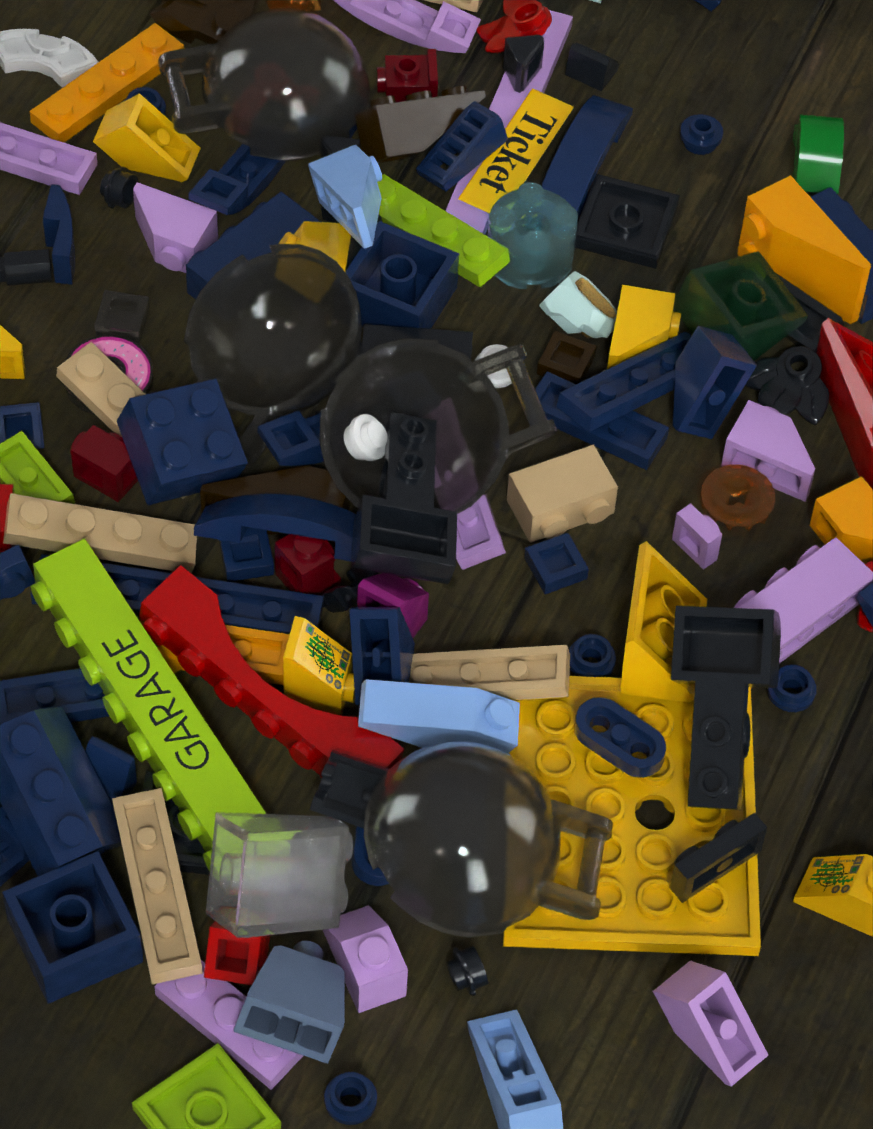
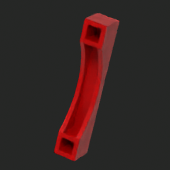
(189, 623)

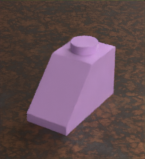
(173, 226)
(773, 447)
(369, 957)
(711, 1020)

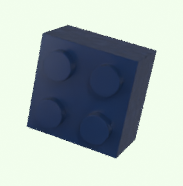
(403, 279)
(181, 440)
(73, 927)

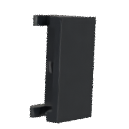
(346, 788)

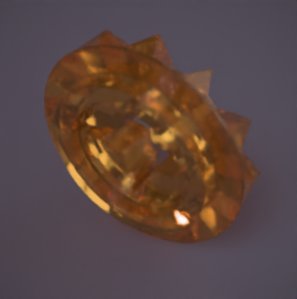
(738, 481)

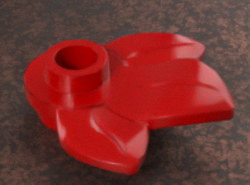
(520, 19)

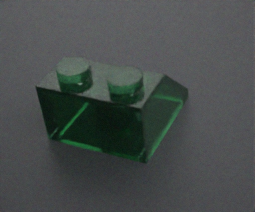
(742, 300)

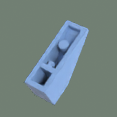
(350, 191)
(438, 714)
(514, 1074)

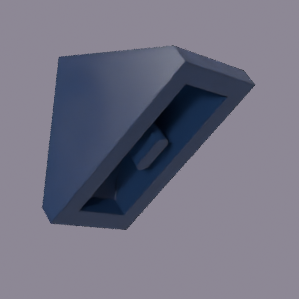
(380, 646)

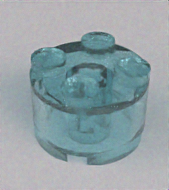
(538, 233)

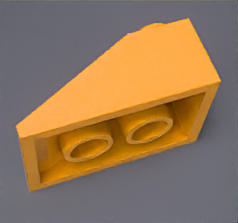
(805, 247)

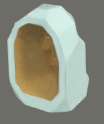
(580, 307)

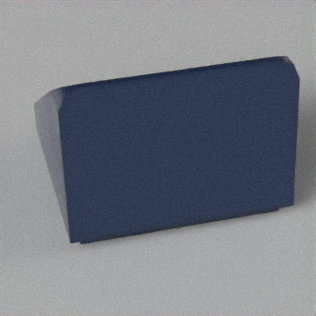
(22, 418)
(113, 767)

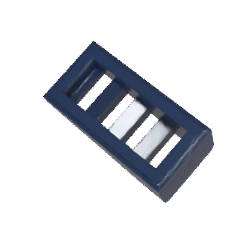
(472, 135)

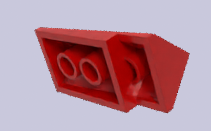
(849, 378)

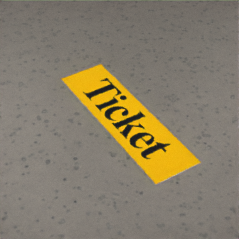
(511, 164)

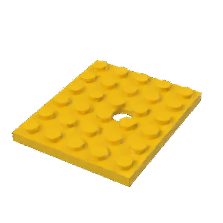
(637, 862)

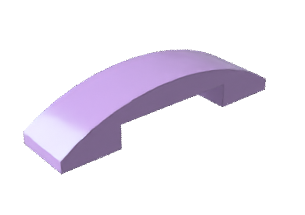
(416, 23)

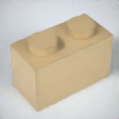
(562, 494)

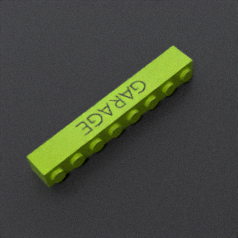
(141, 691)

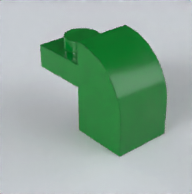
(818, 152)

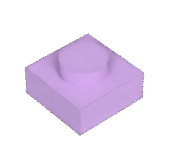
(697, 536)

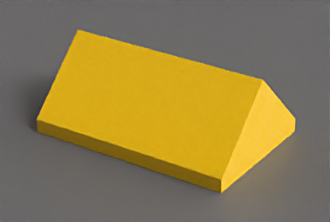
(651, 628)

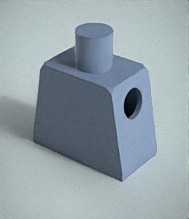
(296, 1002)

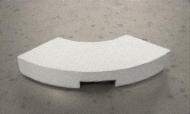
(46, 54)

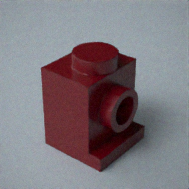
(408, 75)
(103, 462)
(311, 561)

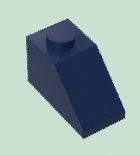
(708, 381)

